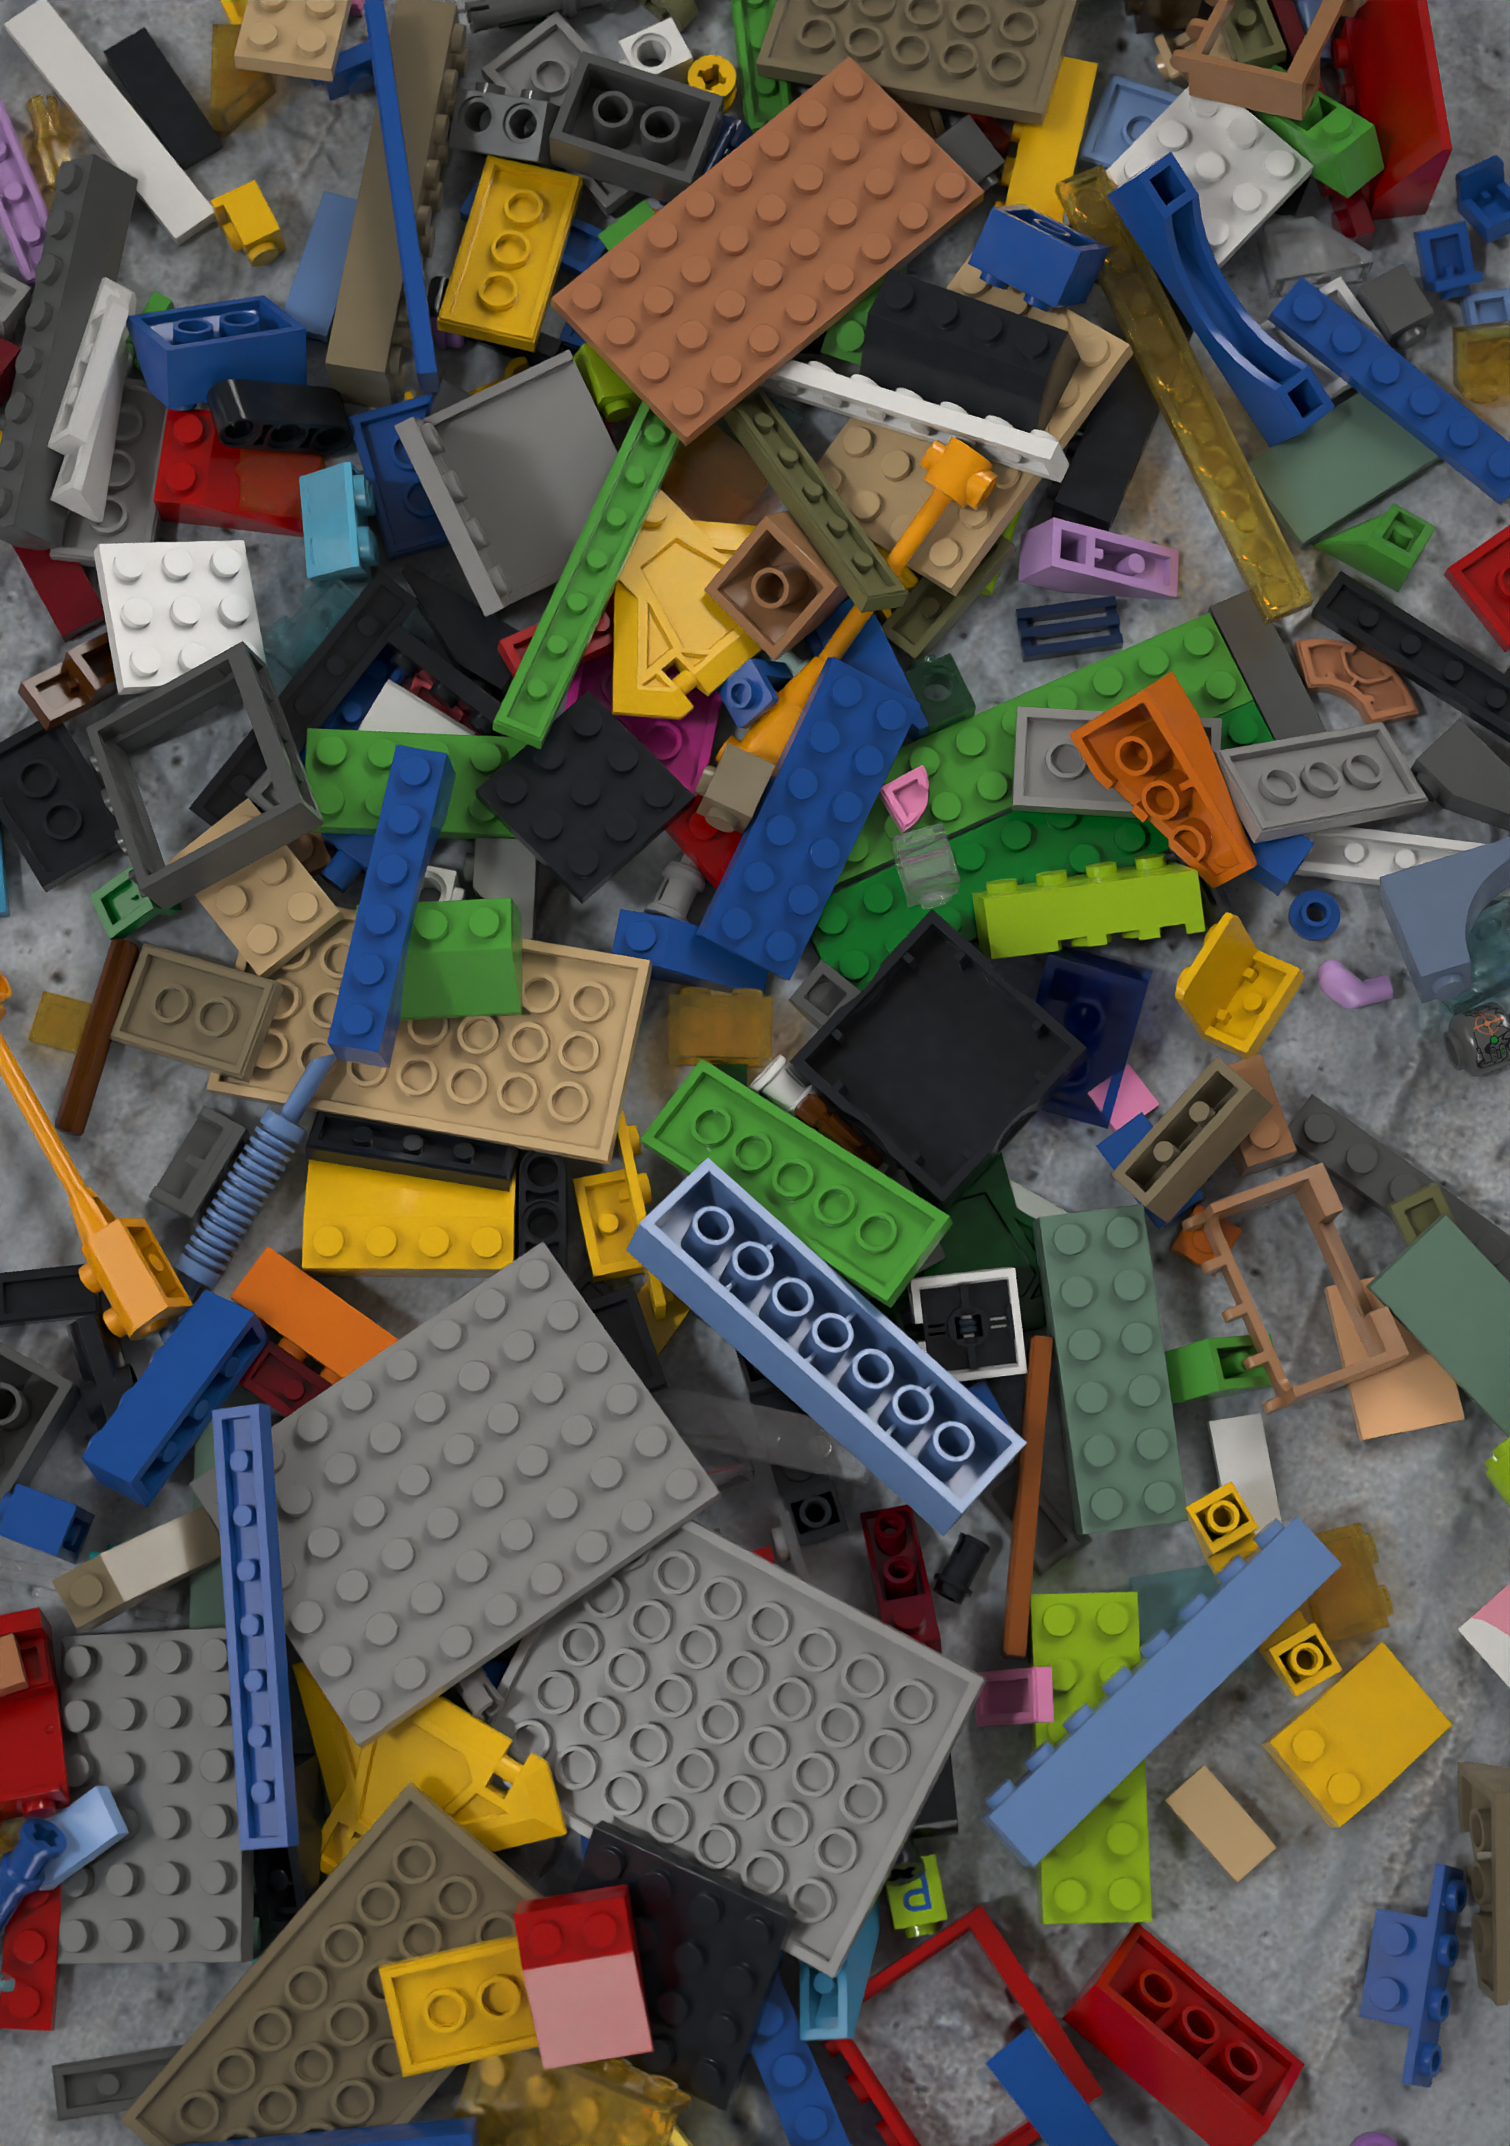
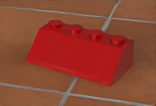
(1184, 2042)

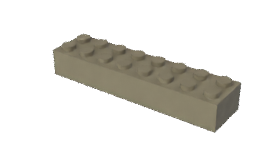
(371, 307)

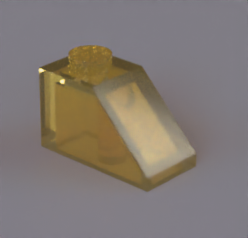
(234, 91)

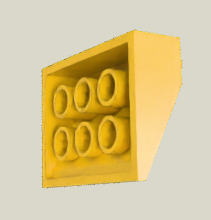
(404, 1225)

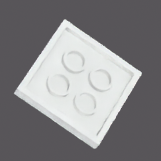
(1230, 160)
(174, 607)

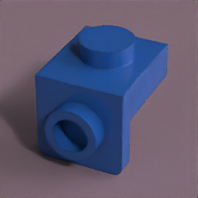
(352, 73)
(1485, 198)
(1446, 260)
(752, 690)

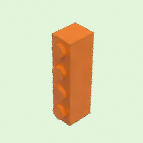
(309, 1317)

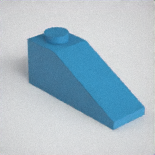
(833, 2004)

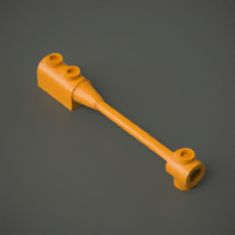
(957, 477)
(118, 1251)

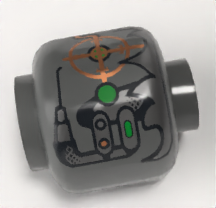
(1479, 1039)

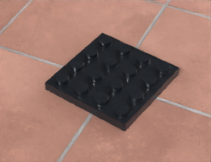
(703, 1959)

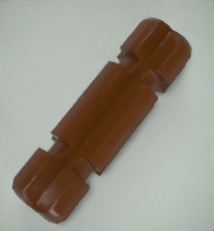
(814, 1113)

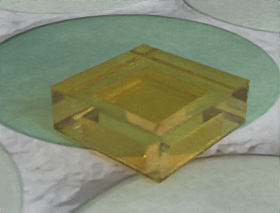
(59, 1022)

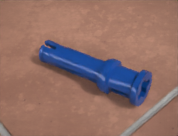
(25, 1866)

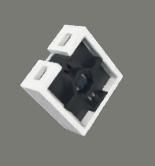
(988, 1322)

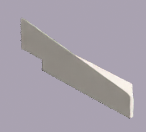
(92, 404)

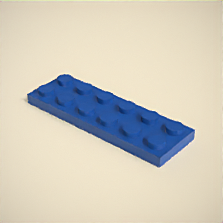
(808, 818)

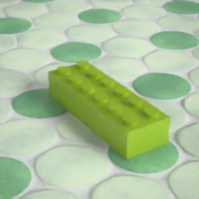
(1105, 1860)

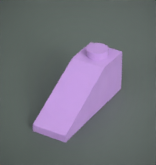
(1096, 562)

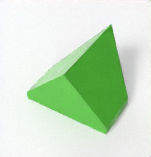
(1382, 546)

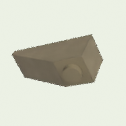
(138, 1569)

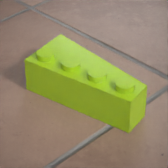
(1087, 907)

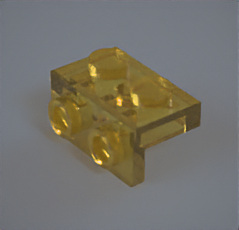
(1482, 361)

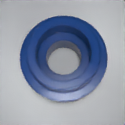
(1303, 925)

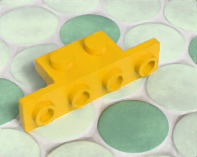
(609, 1214)

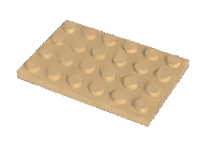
(881, 470)

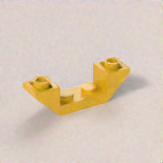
(1295, 1648)

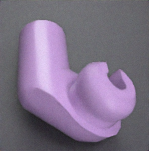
(1348, 989)

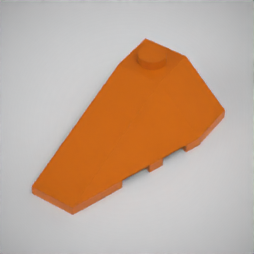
(1166, 769)

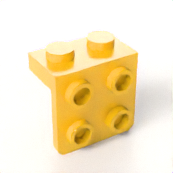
(1235, 989)

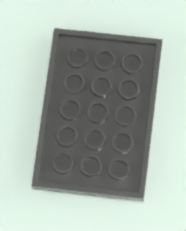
(157, 1731)

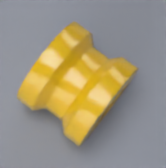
(723, 78)

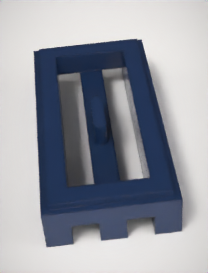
(1067, 610)

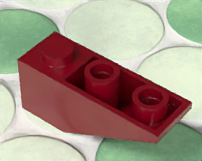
(900, 1574)

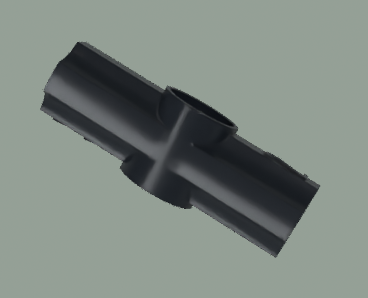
(102, 1367)

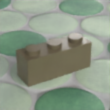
(1191, 1140)

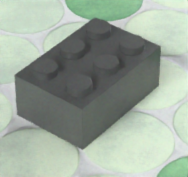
(635, 128)

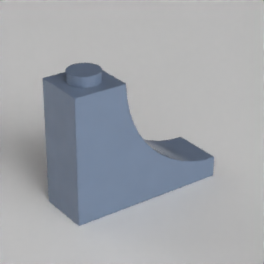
(1435, 910)

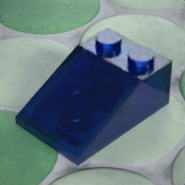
(1100, 1007)

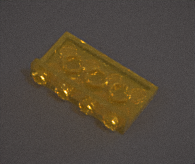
(568, 2104)

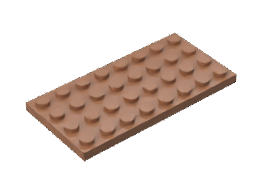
(767, 250)

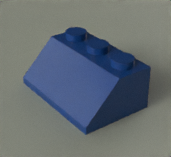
(205, 344)

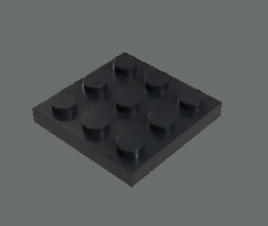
(585, 797)

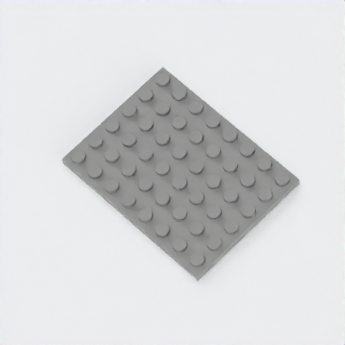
(466, 1492)
(740, 1726)

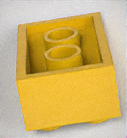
(1357, 1736)

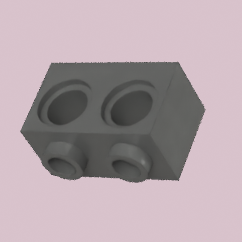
(505, 133)

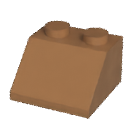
(777, 585)

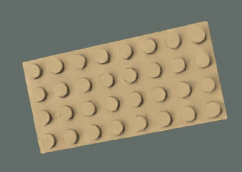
(511, 1080)

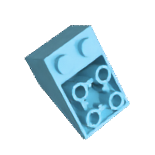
(336, 525)

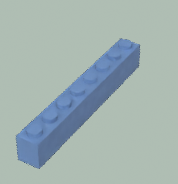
(1159, 1691)

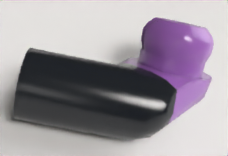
(435, 297)

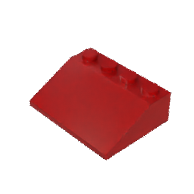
(1398, 88)

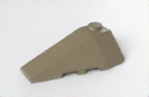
(1486, 1815)

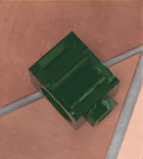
(944, 672)

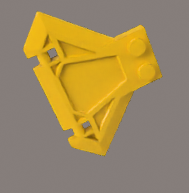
(670, 619)
(441, 1753)

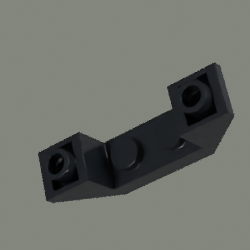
(806, 1495)

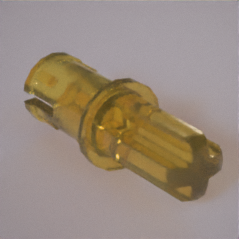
(49, 137)

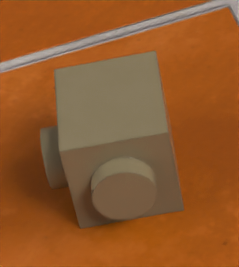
(732, 789)

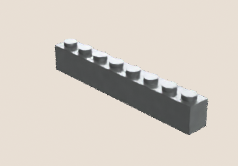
(79, 250)

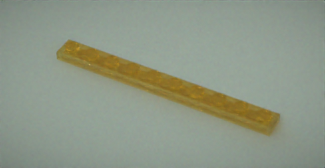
(1187, 402)

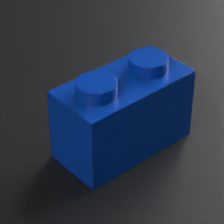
(44, 1523)

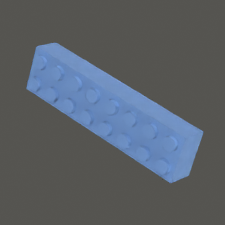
(825, 1346)

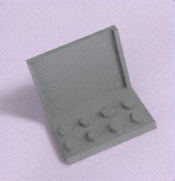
(514, 476)

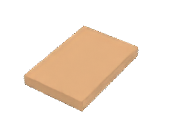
(1401, 1398)

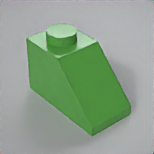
(1213, 1369)

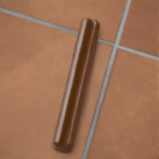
(95, 1038)

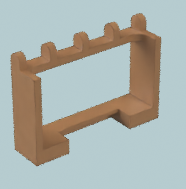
(1256, 86)
(1320, 1207)

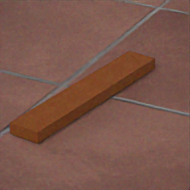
(1026, 1499)

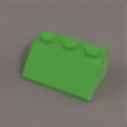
(464, 960)

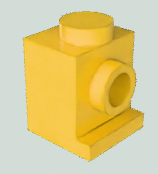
(249, 224)

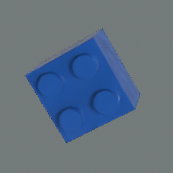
(1037, 257)

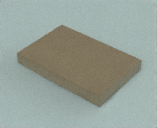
(196, 1012)

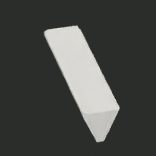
(404, 712)

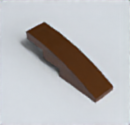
(72, 686)

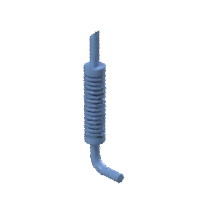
(247, 1188)

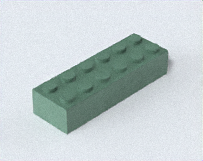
(1109, 1369)

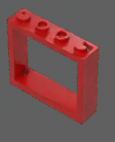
(976, 1920)

